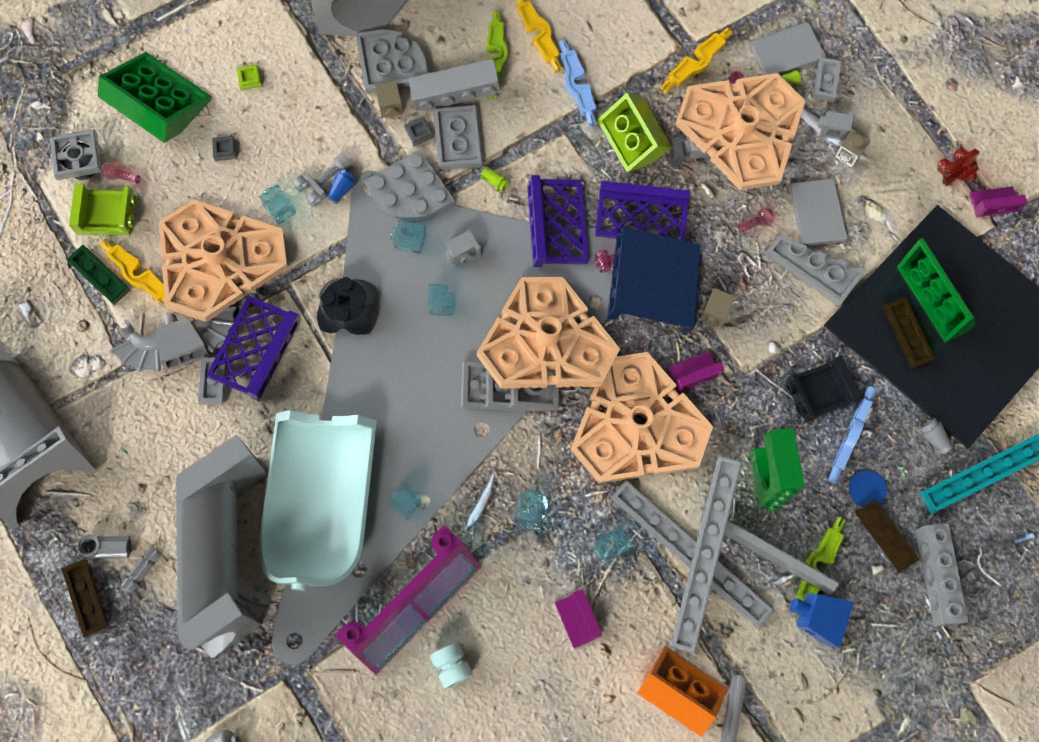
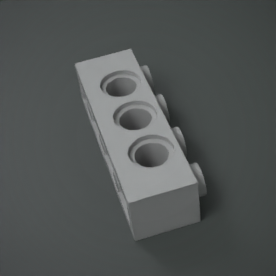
(941, 575)

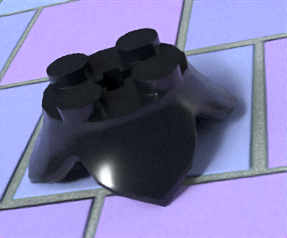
(357, 316)

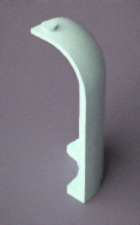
(316, 498)

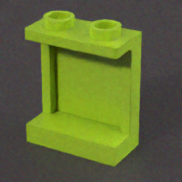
(102, 211)

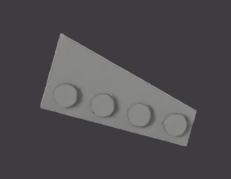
(823, 273)

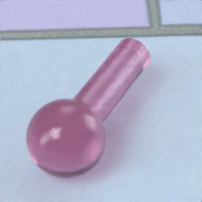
(112, 171)
(764, 217)

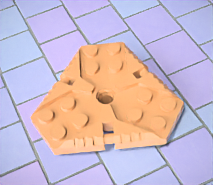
(748, 149)
(215, 258)
(525, 352)
(614, 443)

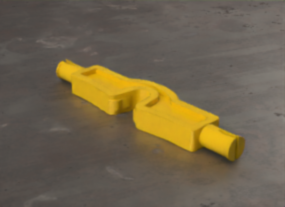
(543, 40)
(690, 67)
(129, 266)

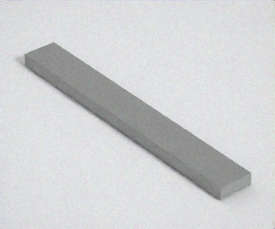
(683, 547)
(706, 554)

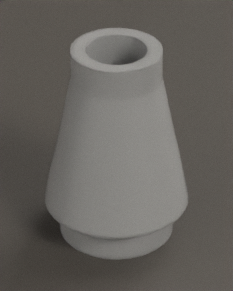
(935, 434)

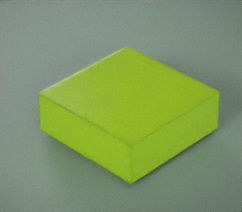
(249, 77)

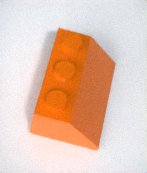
(683, 691)

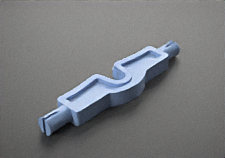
(580, 92)
(855, 426)

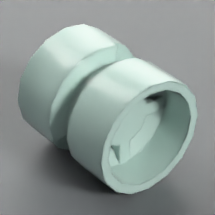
(450, 664)

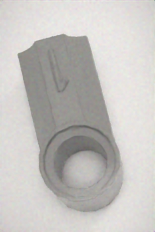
(105, 546)

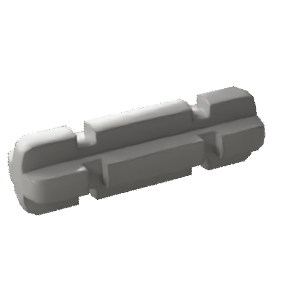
(140, 570)

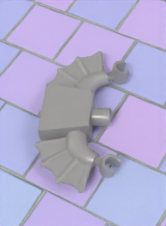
(174, 343)

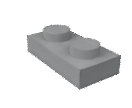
(827, 79)
(209, 390)

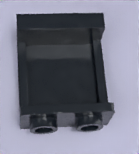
(823, 389)

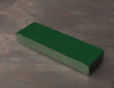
(98, 274)

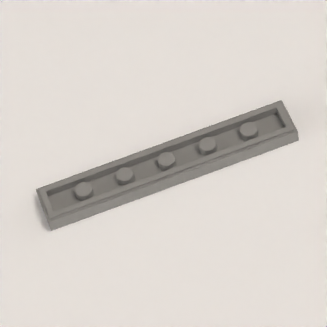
(780, 558)

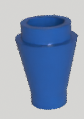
(341, 186)

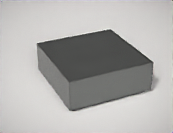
(418, 131)
(224, 148)

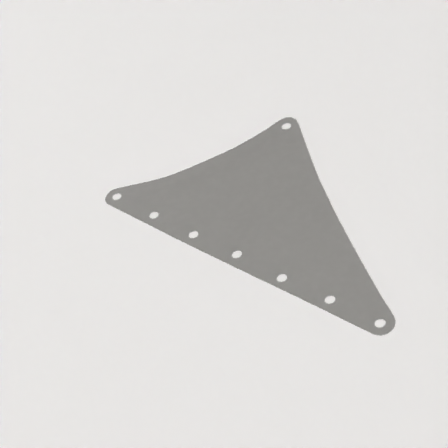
(412, 372)

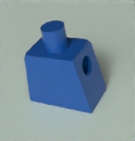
(823, 617)

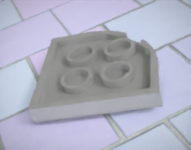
(389, 57)
(409, 189)

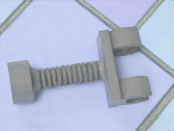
(318, 195)

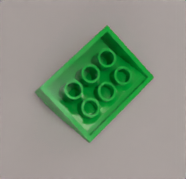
(152, 96)
(935, 292)

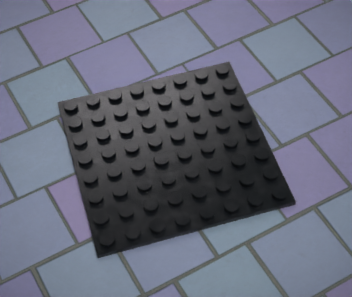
(970, 373)

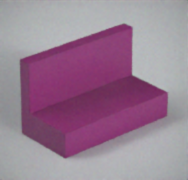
(997, 201)
(695, 371)
(578, 619)

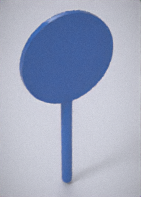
(866, 487)

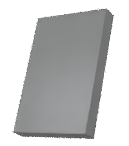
(787, 50)
(457, 137)
(818, 212)

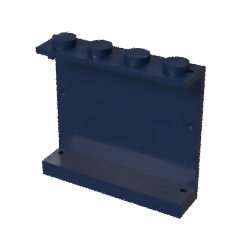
(655, 278)

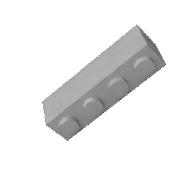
(454, 85)

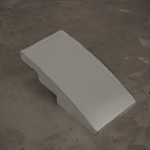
(482, 392)

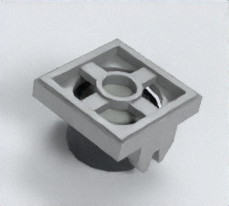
(78, 158)

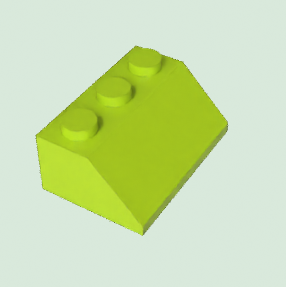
(634, 132)

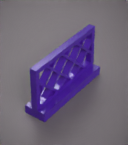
(641, 194)
(538, 219)
(272, 355)

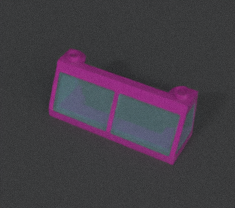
(413, 605)

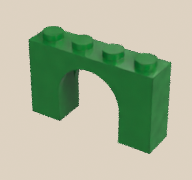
(777, 469)

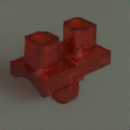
(962, 168)

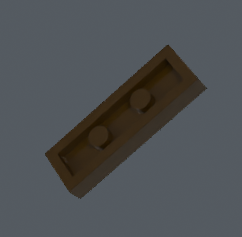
(908, 333)
(887, 536)
(85, 598)

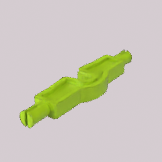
(496, 44)
(823, 554)

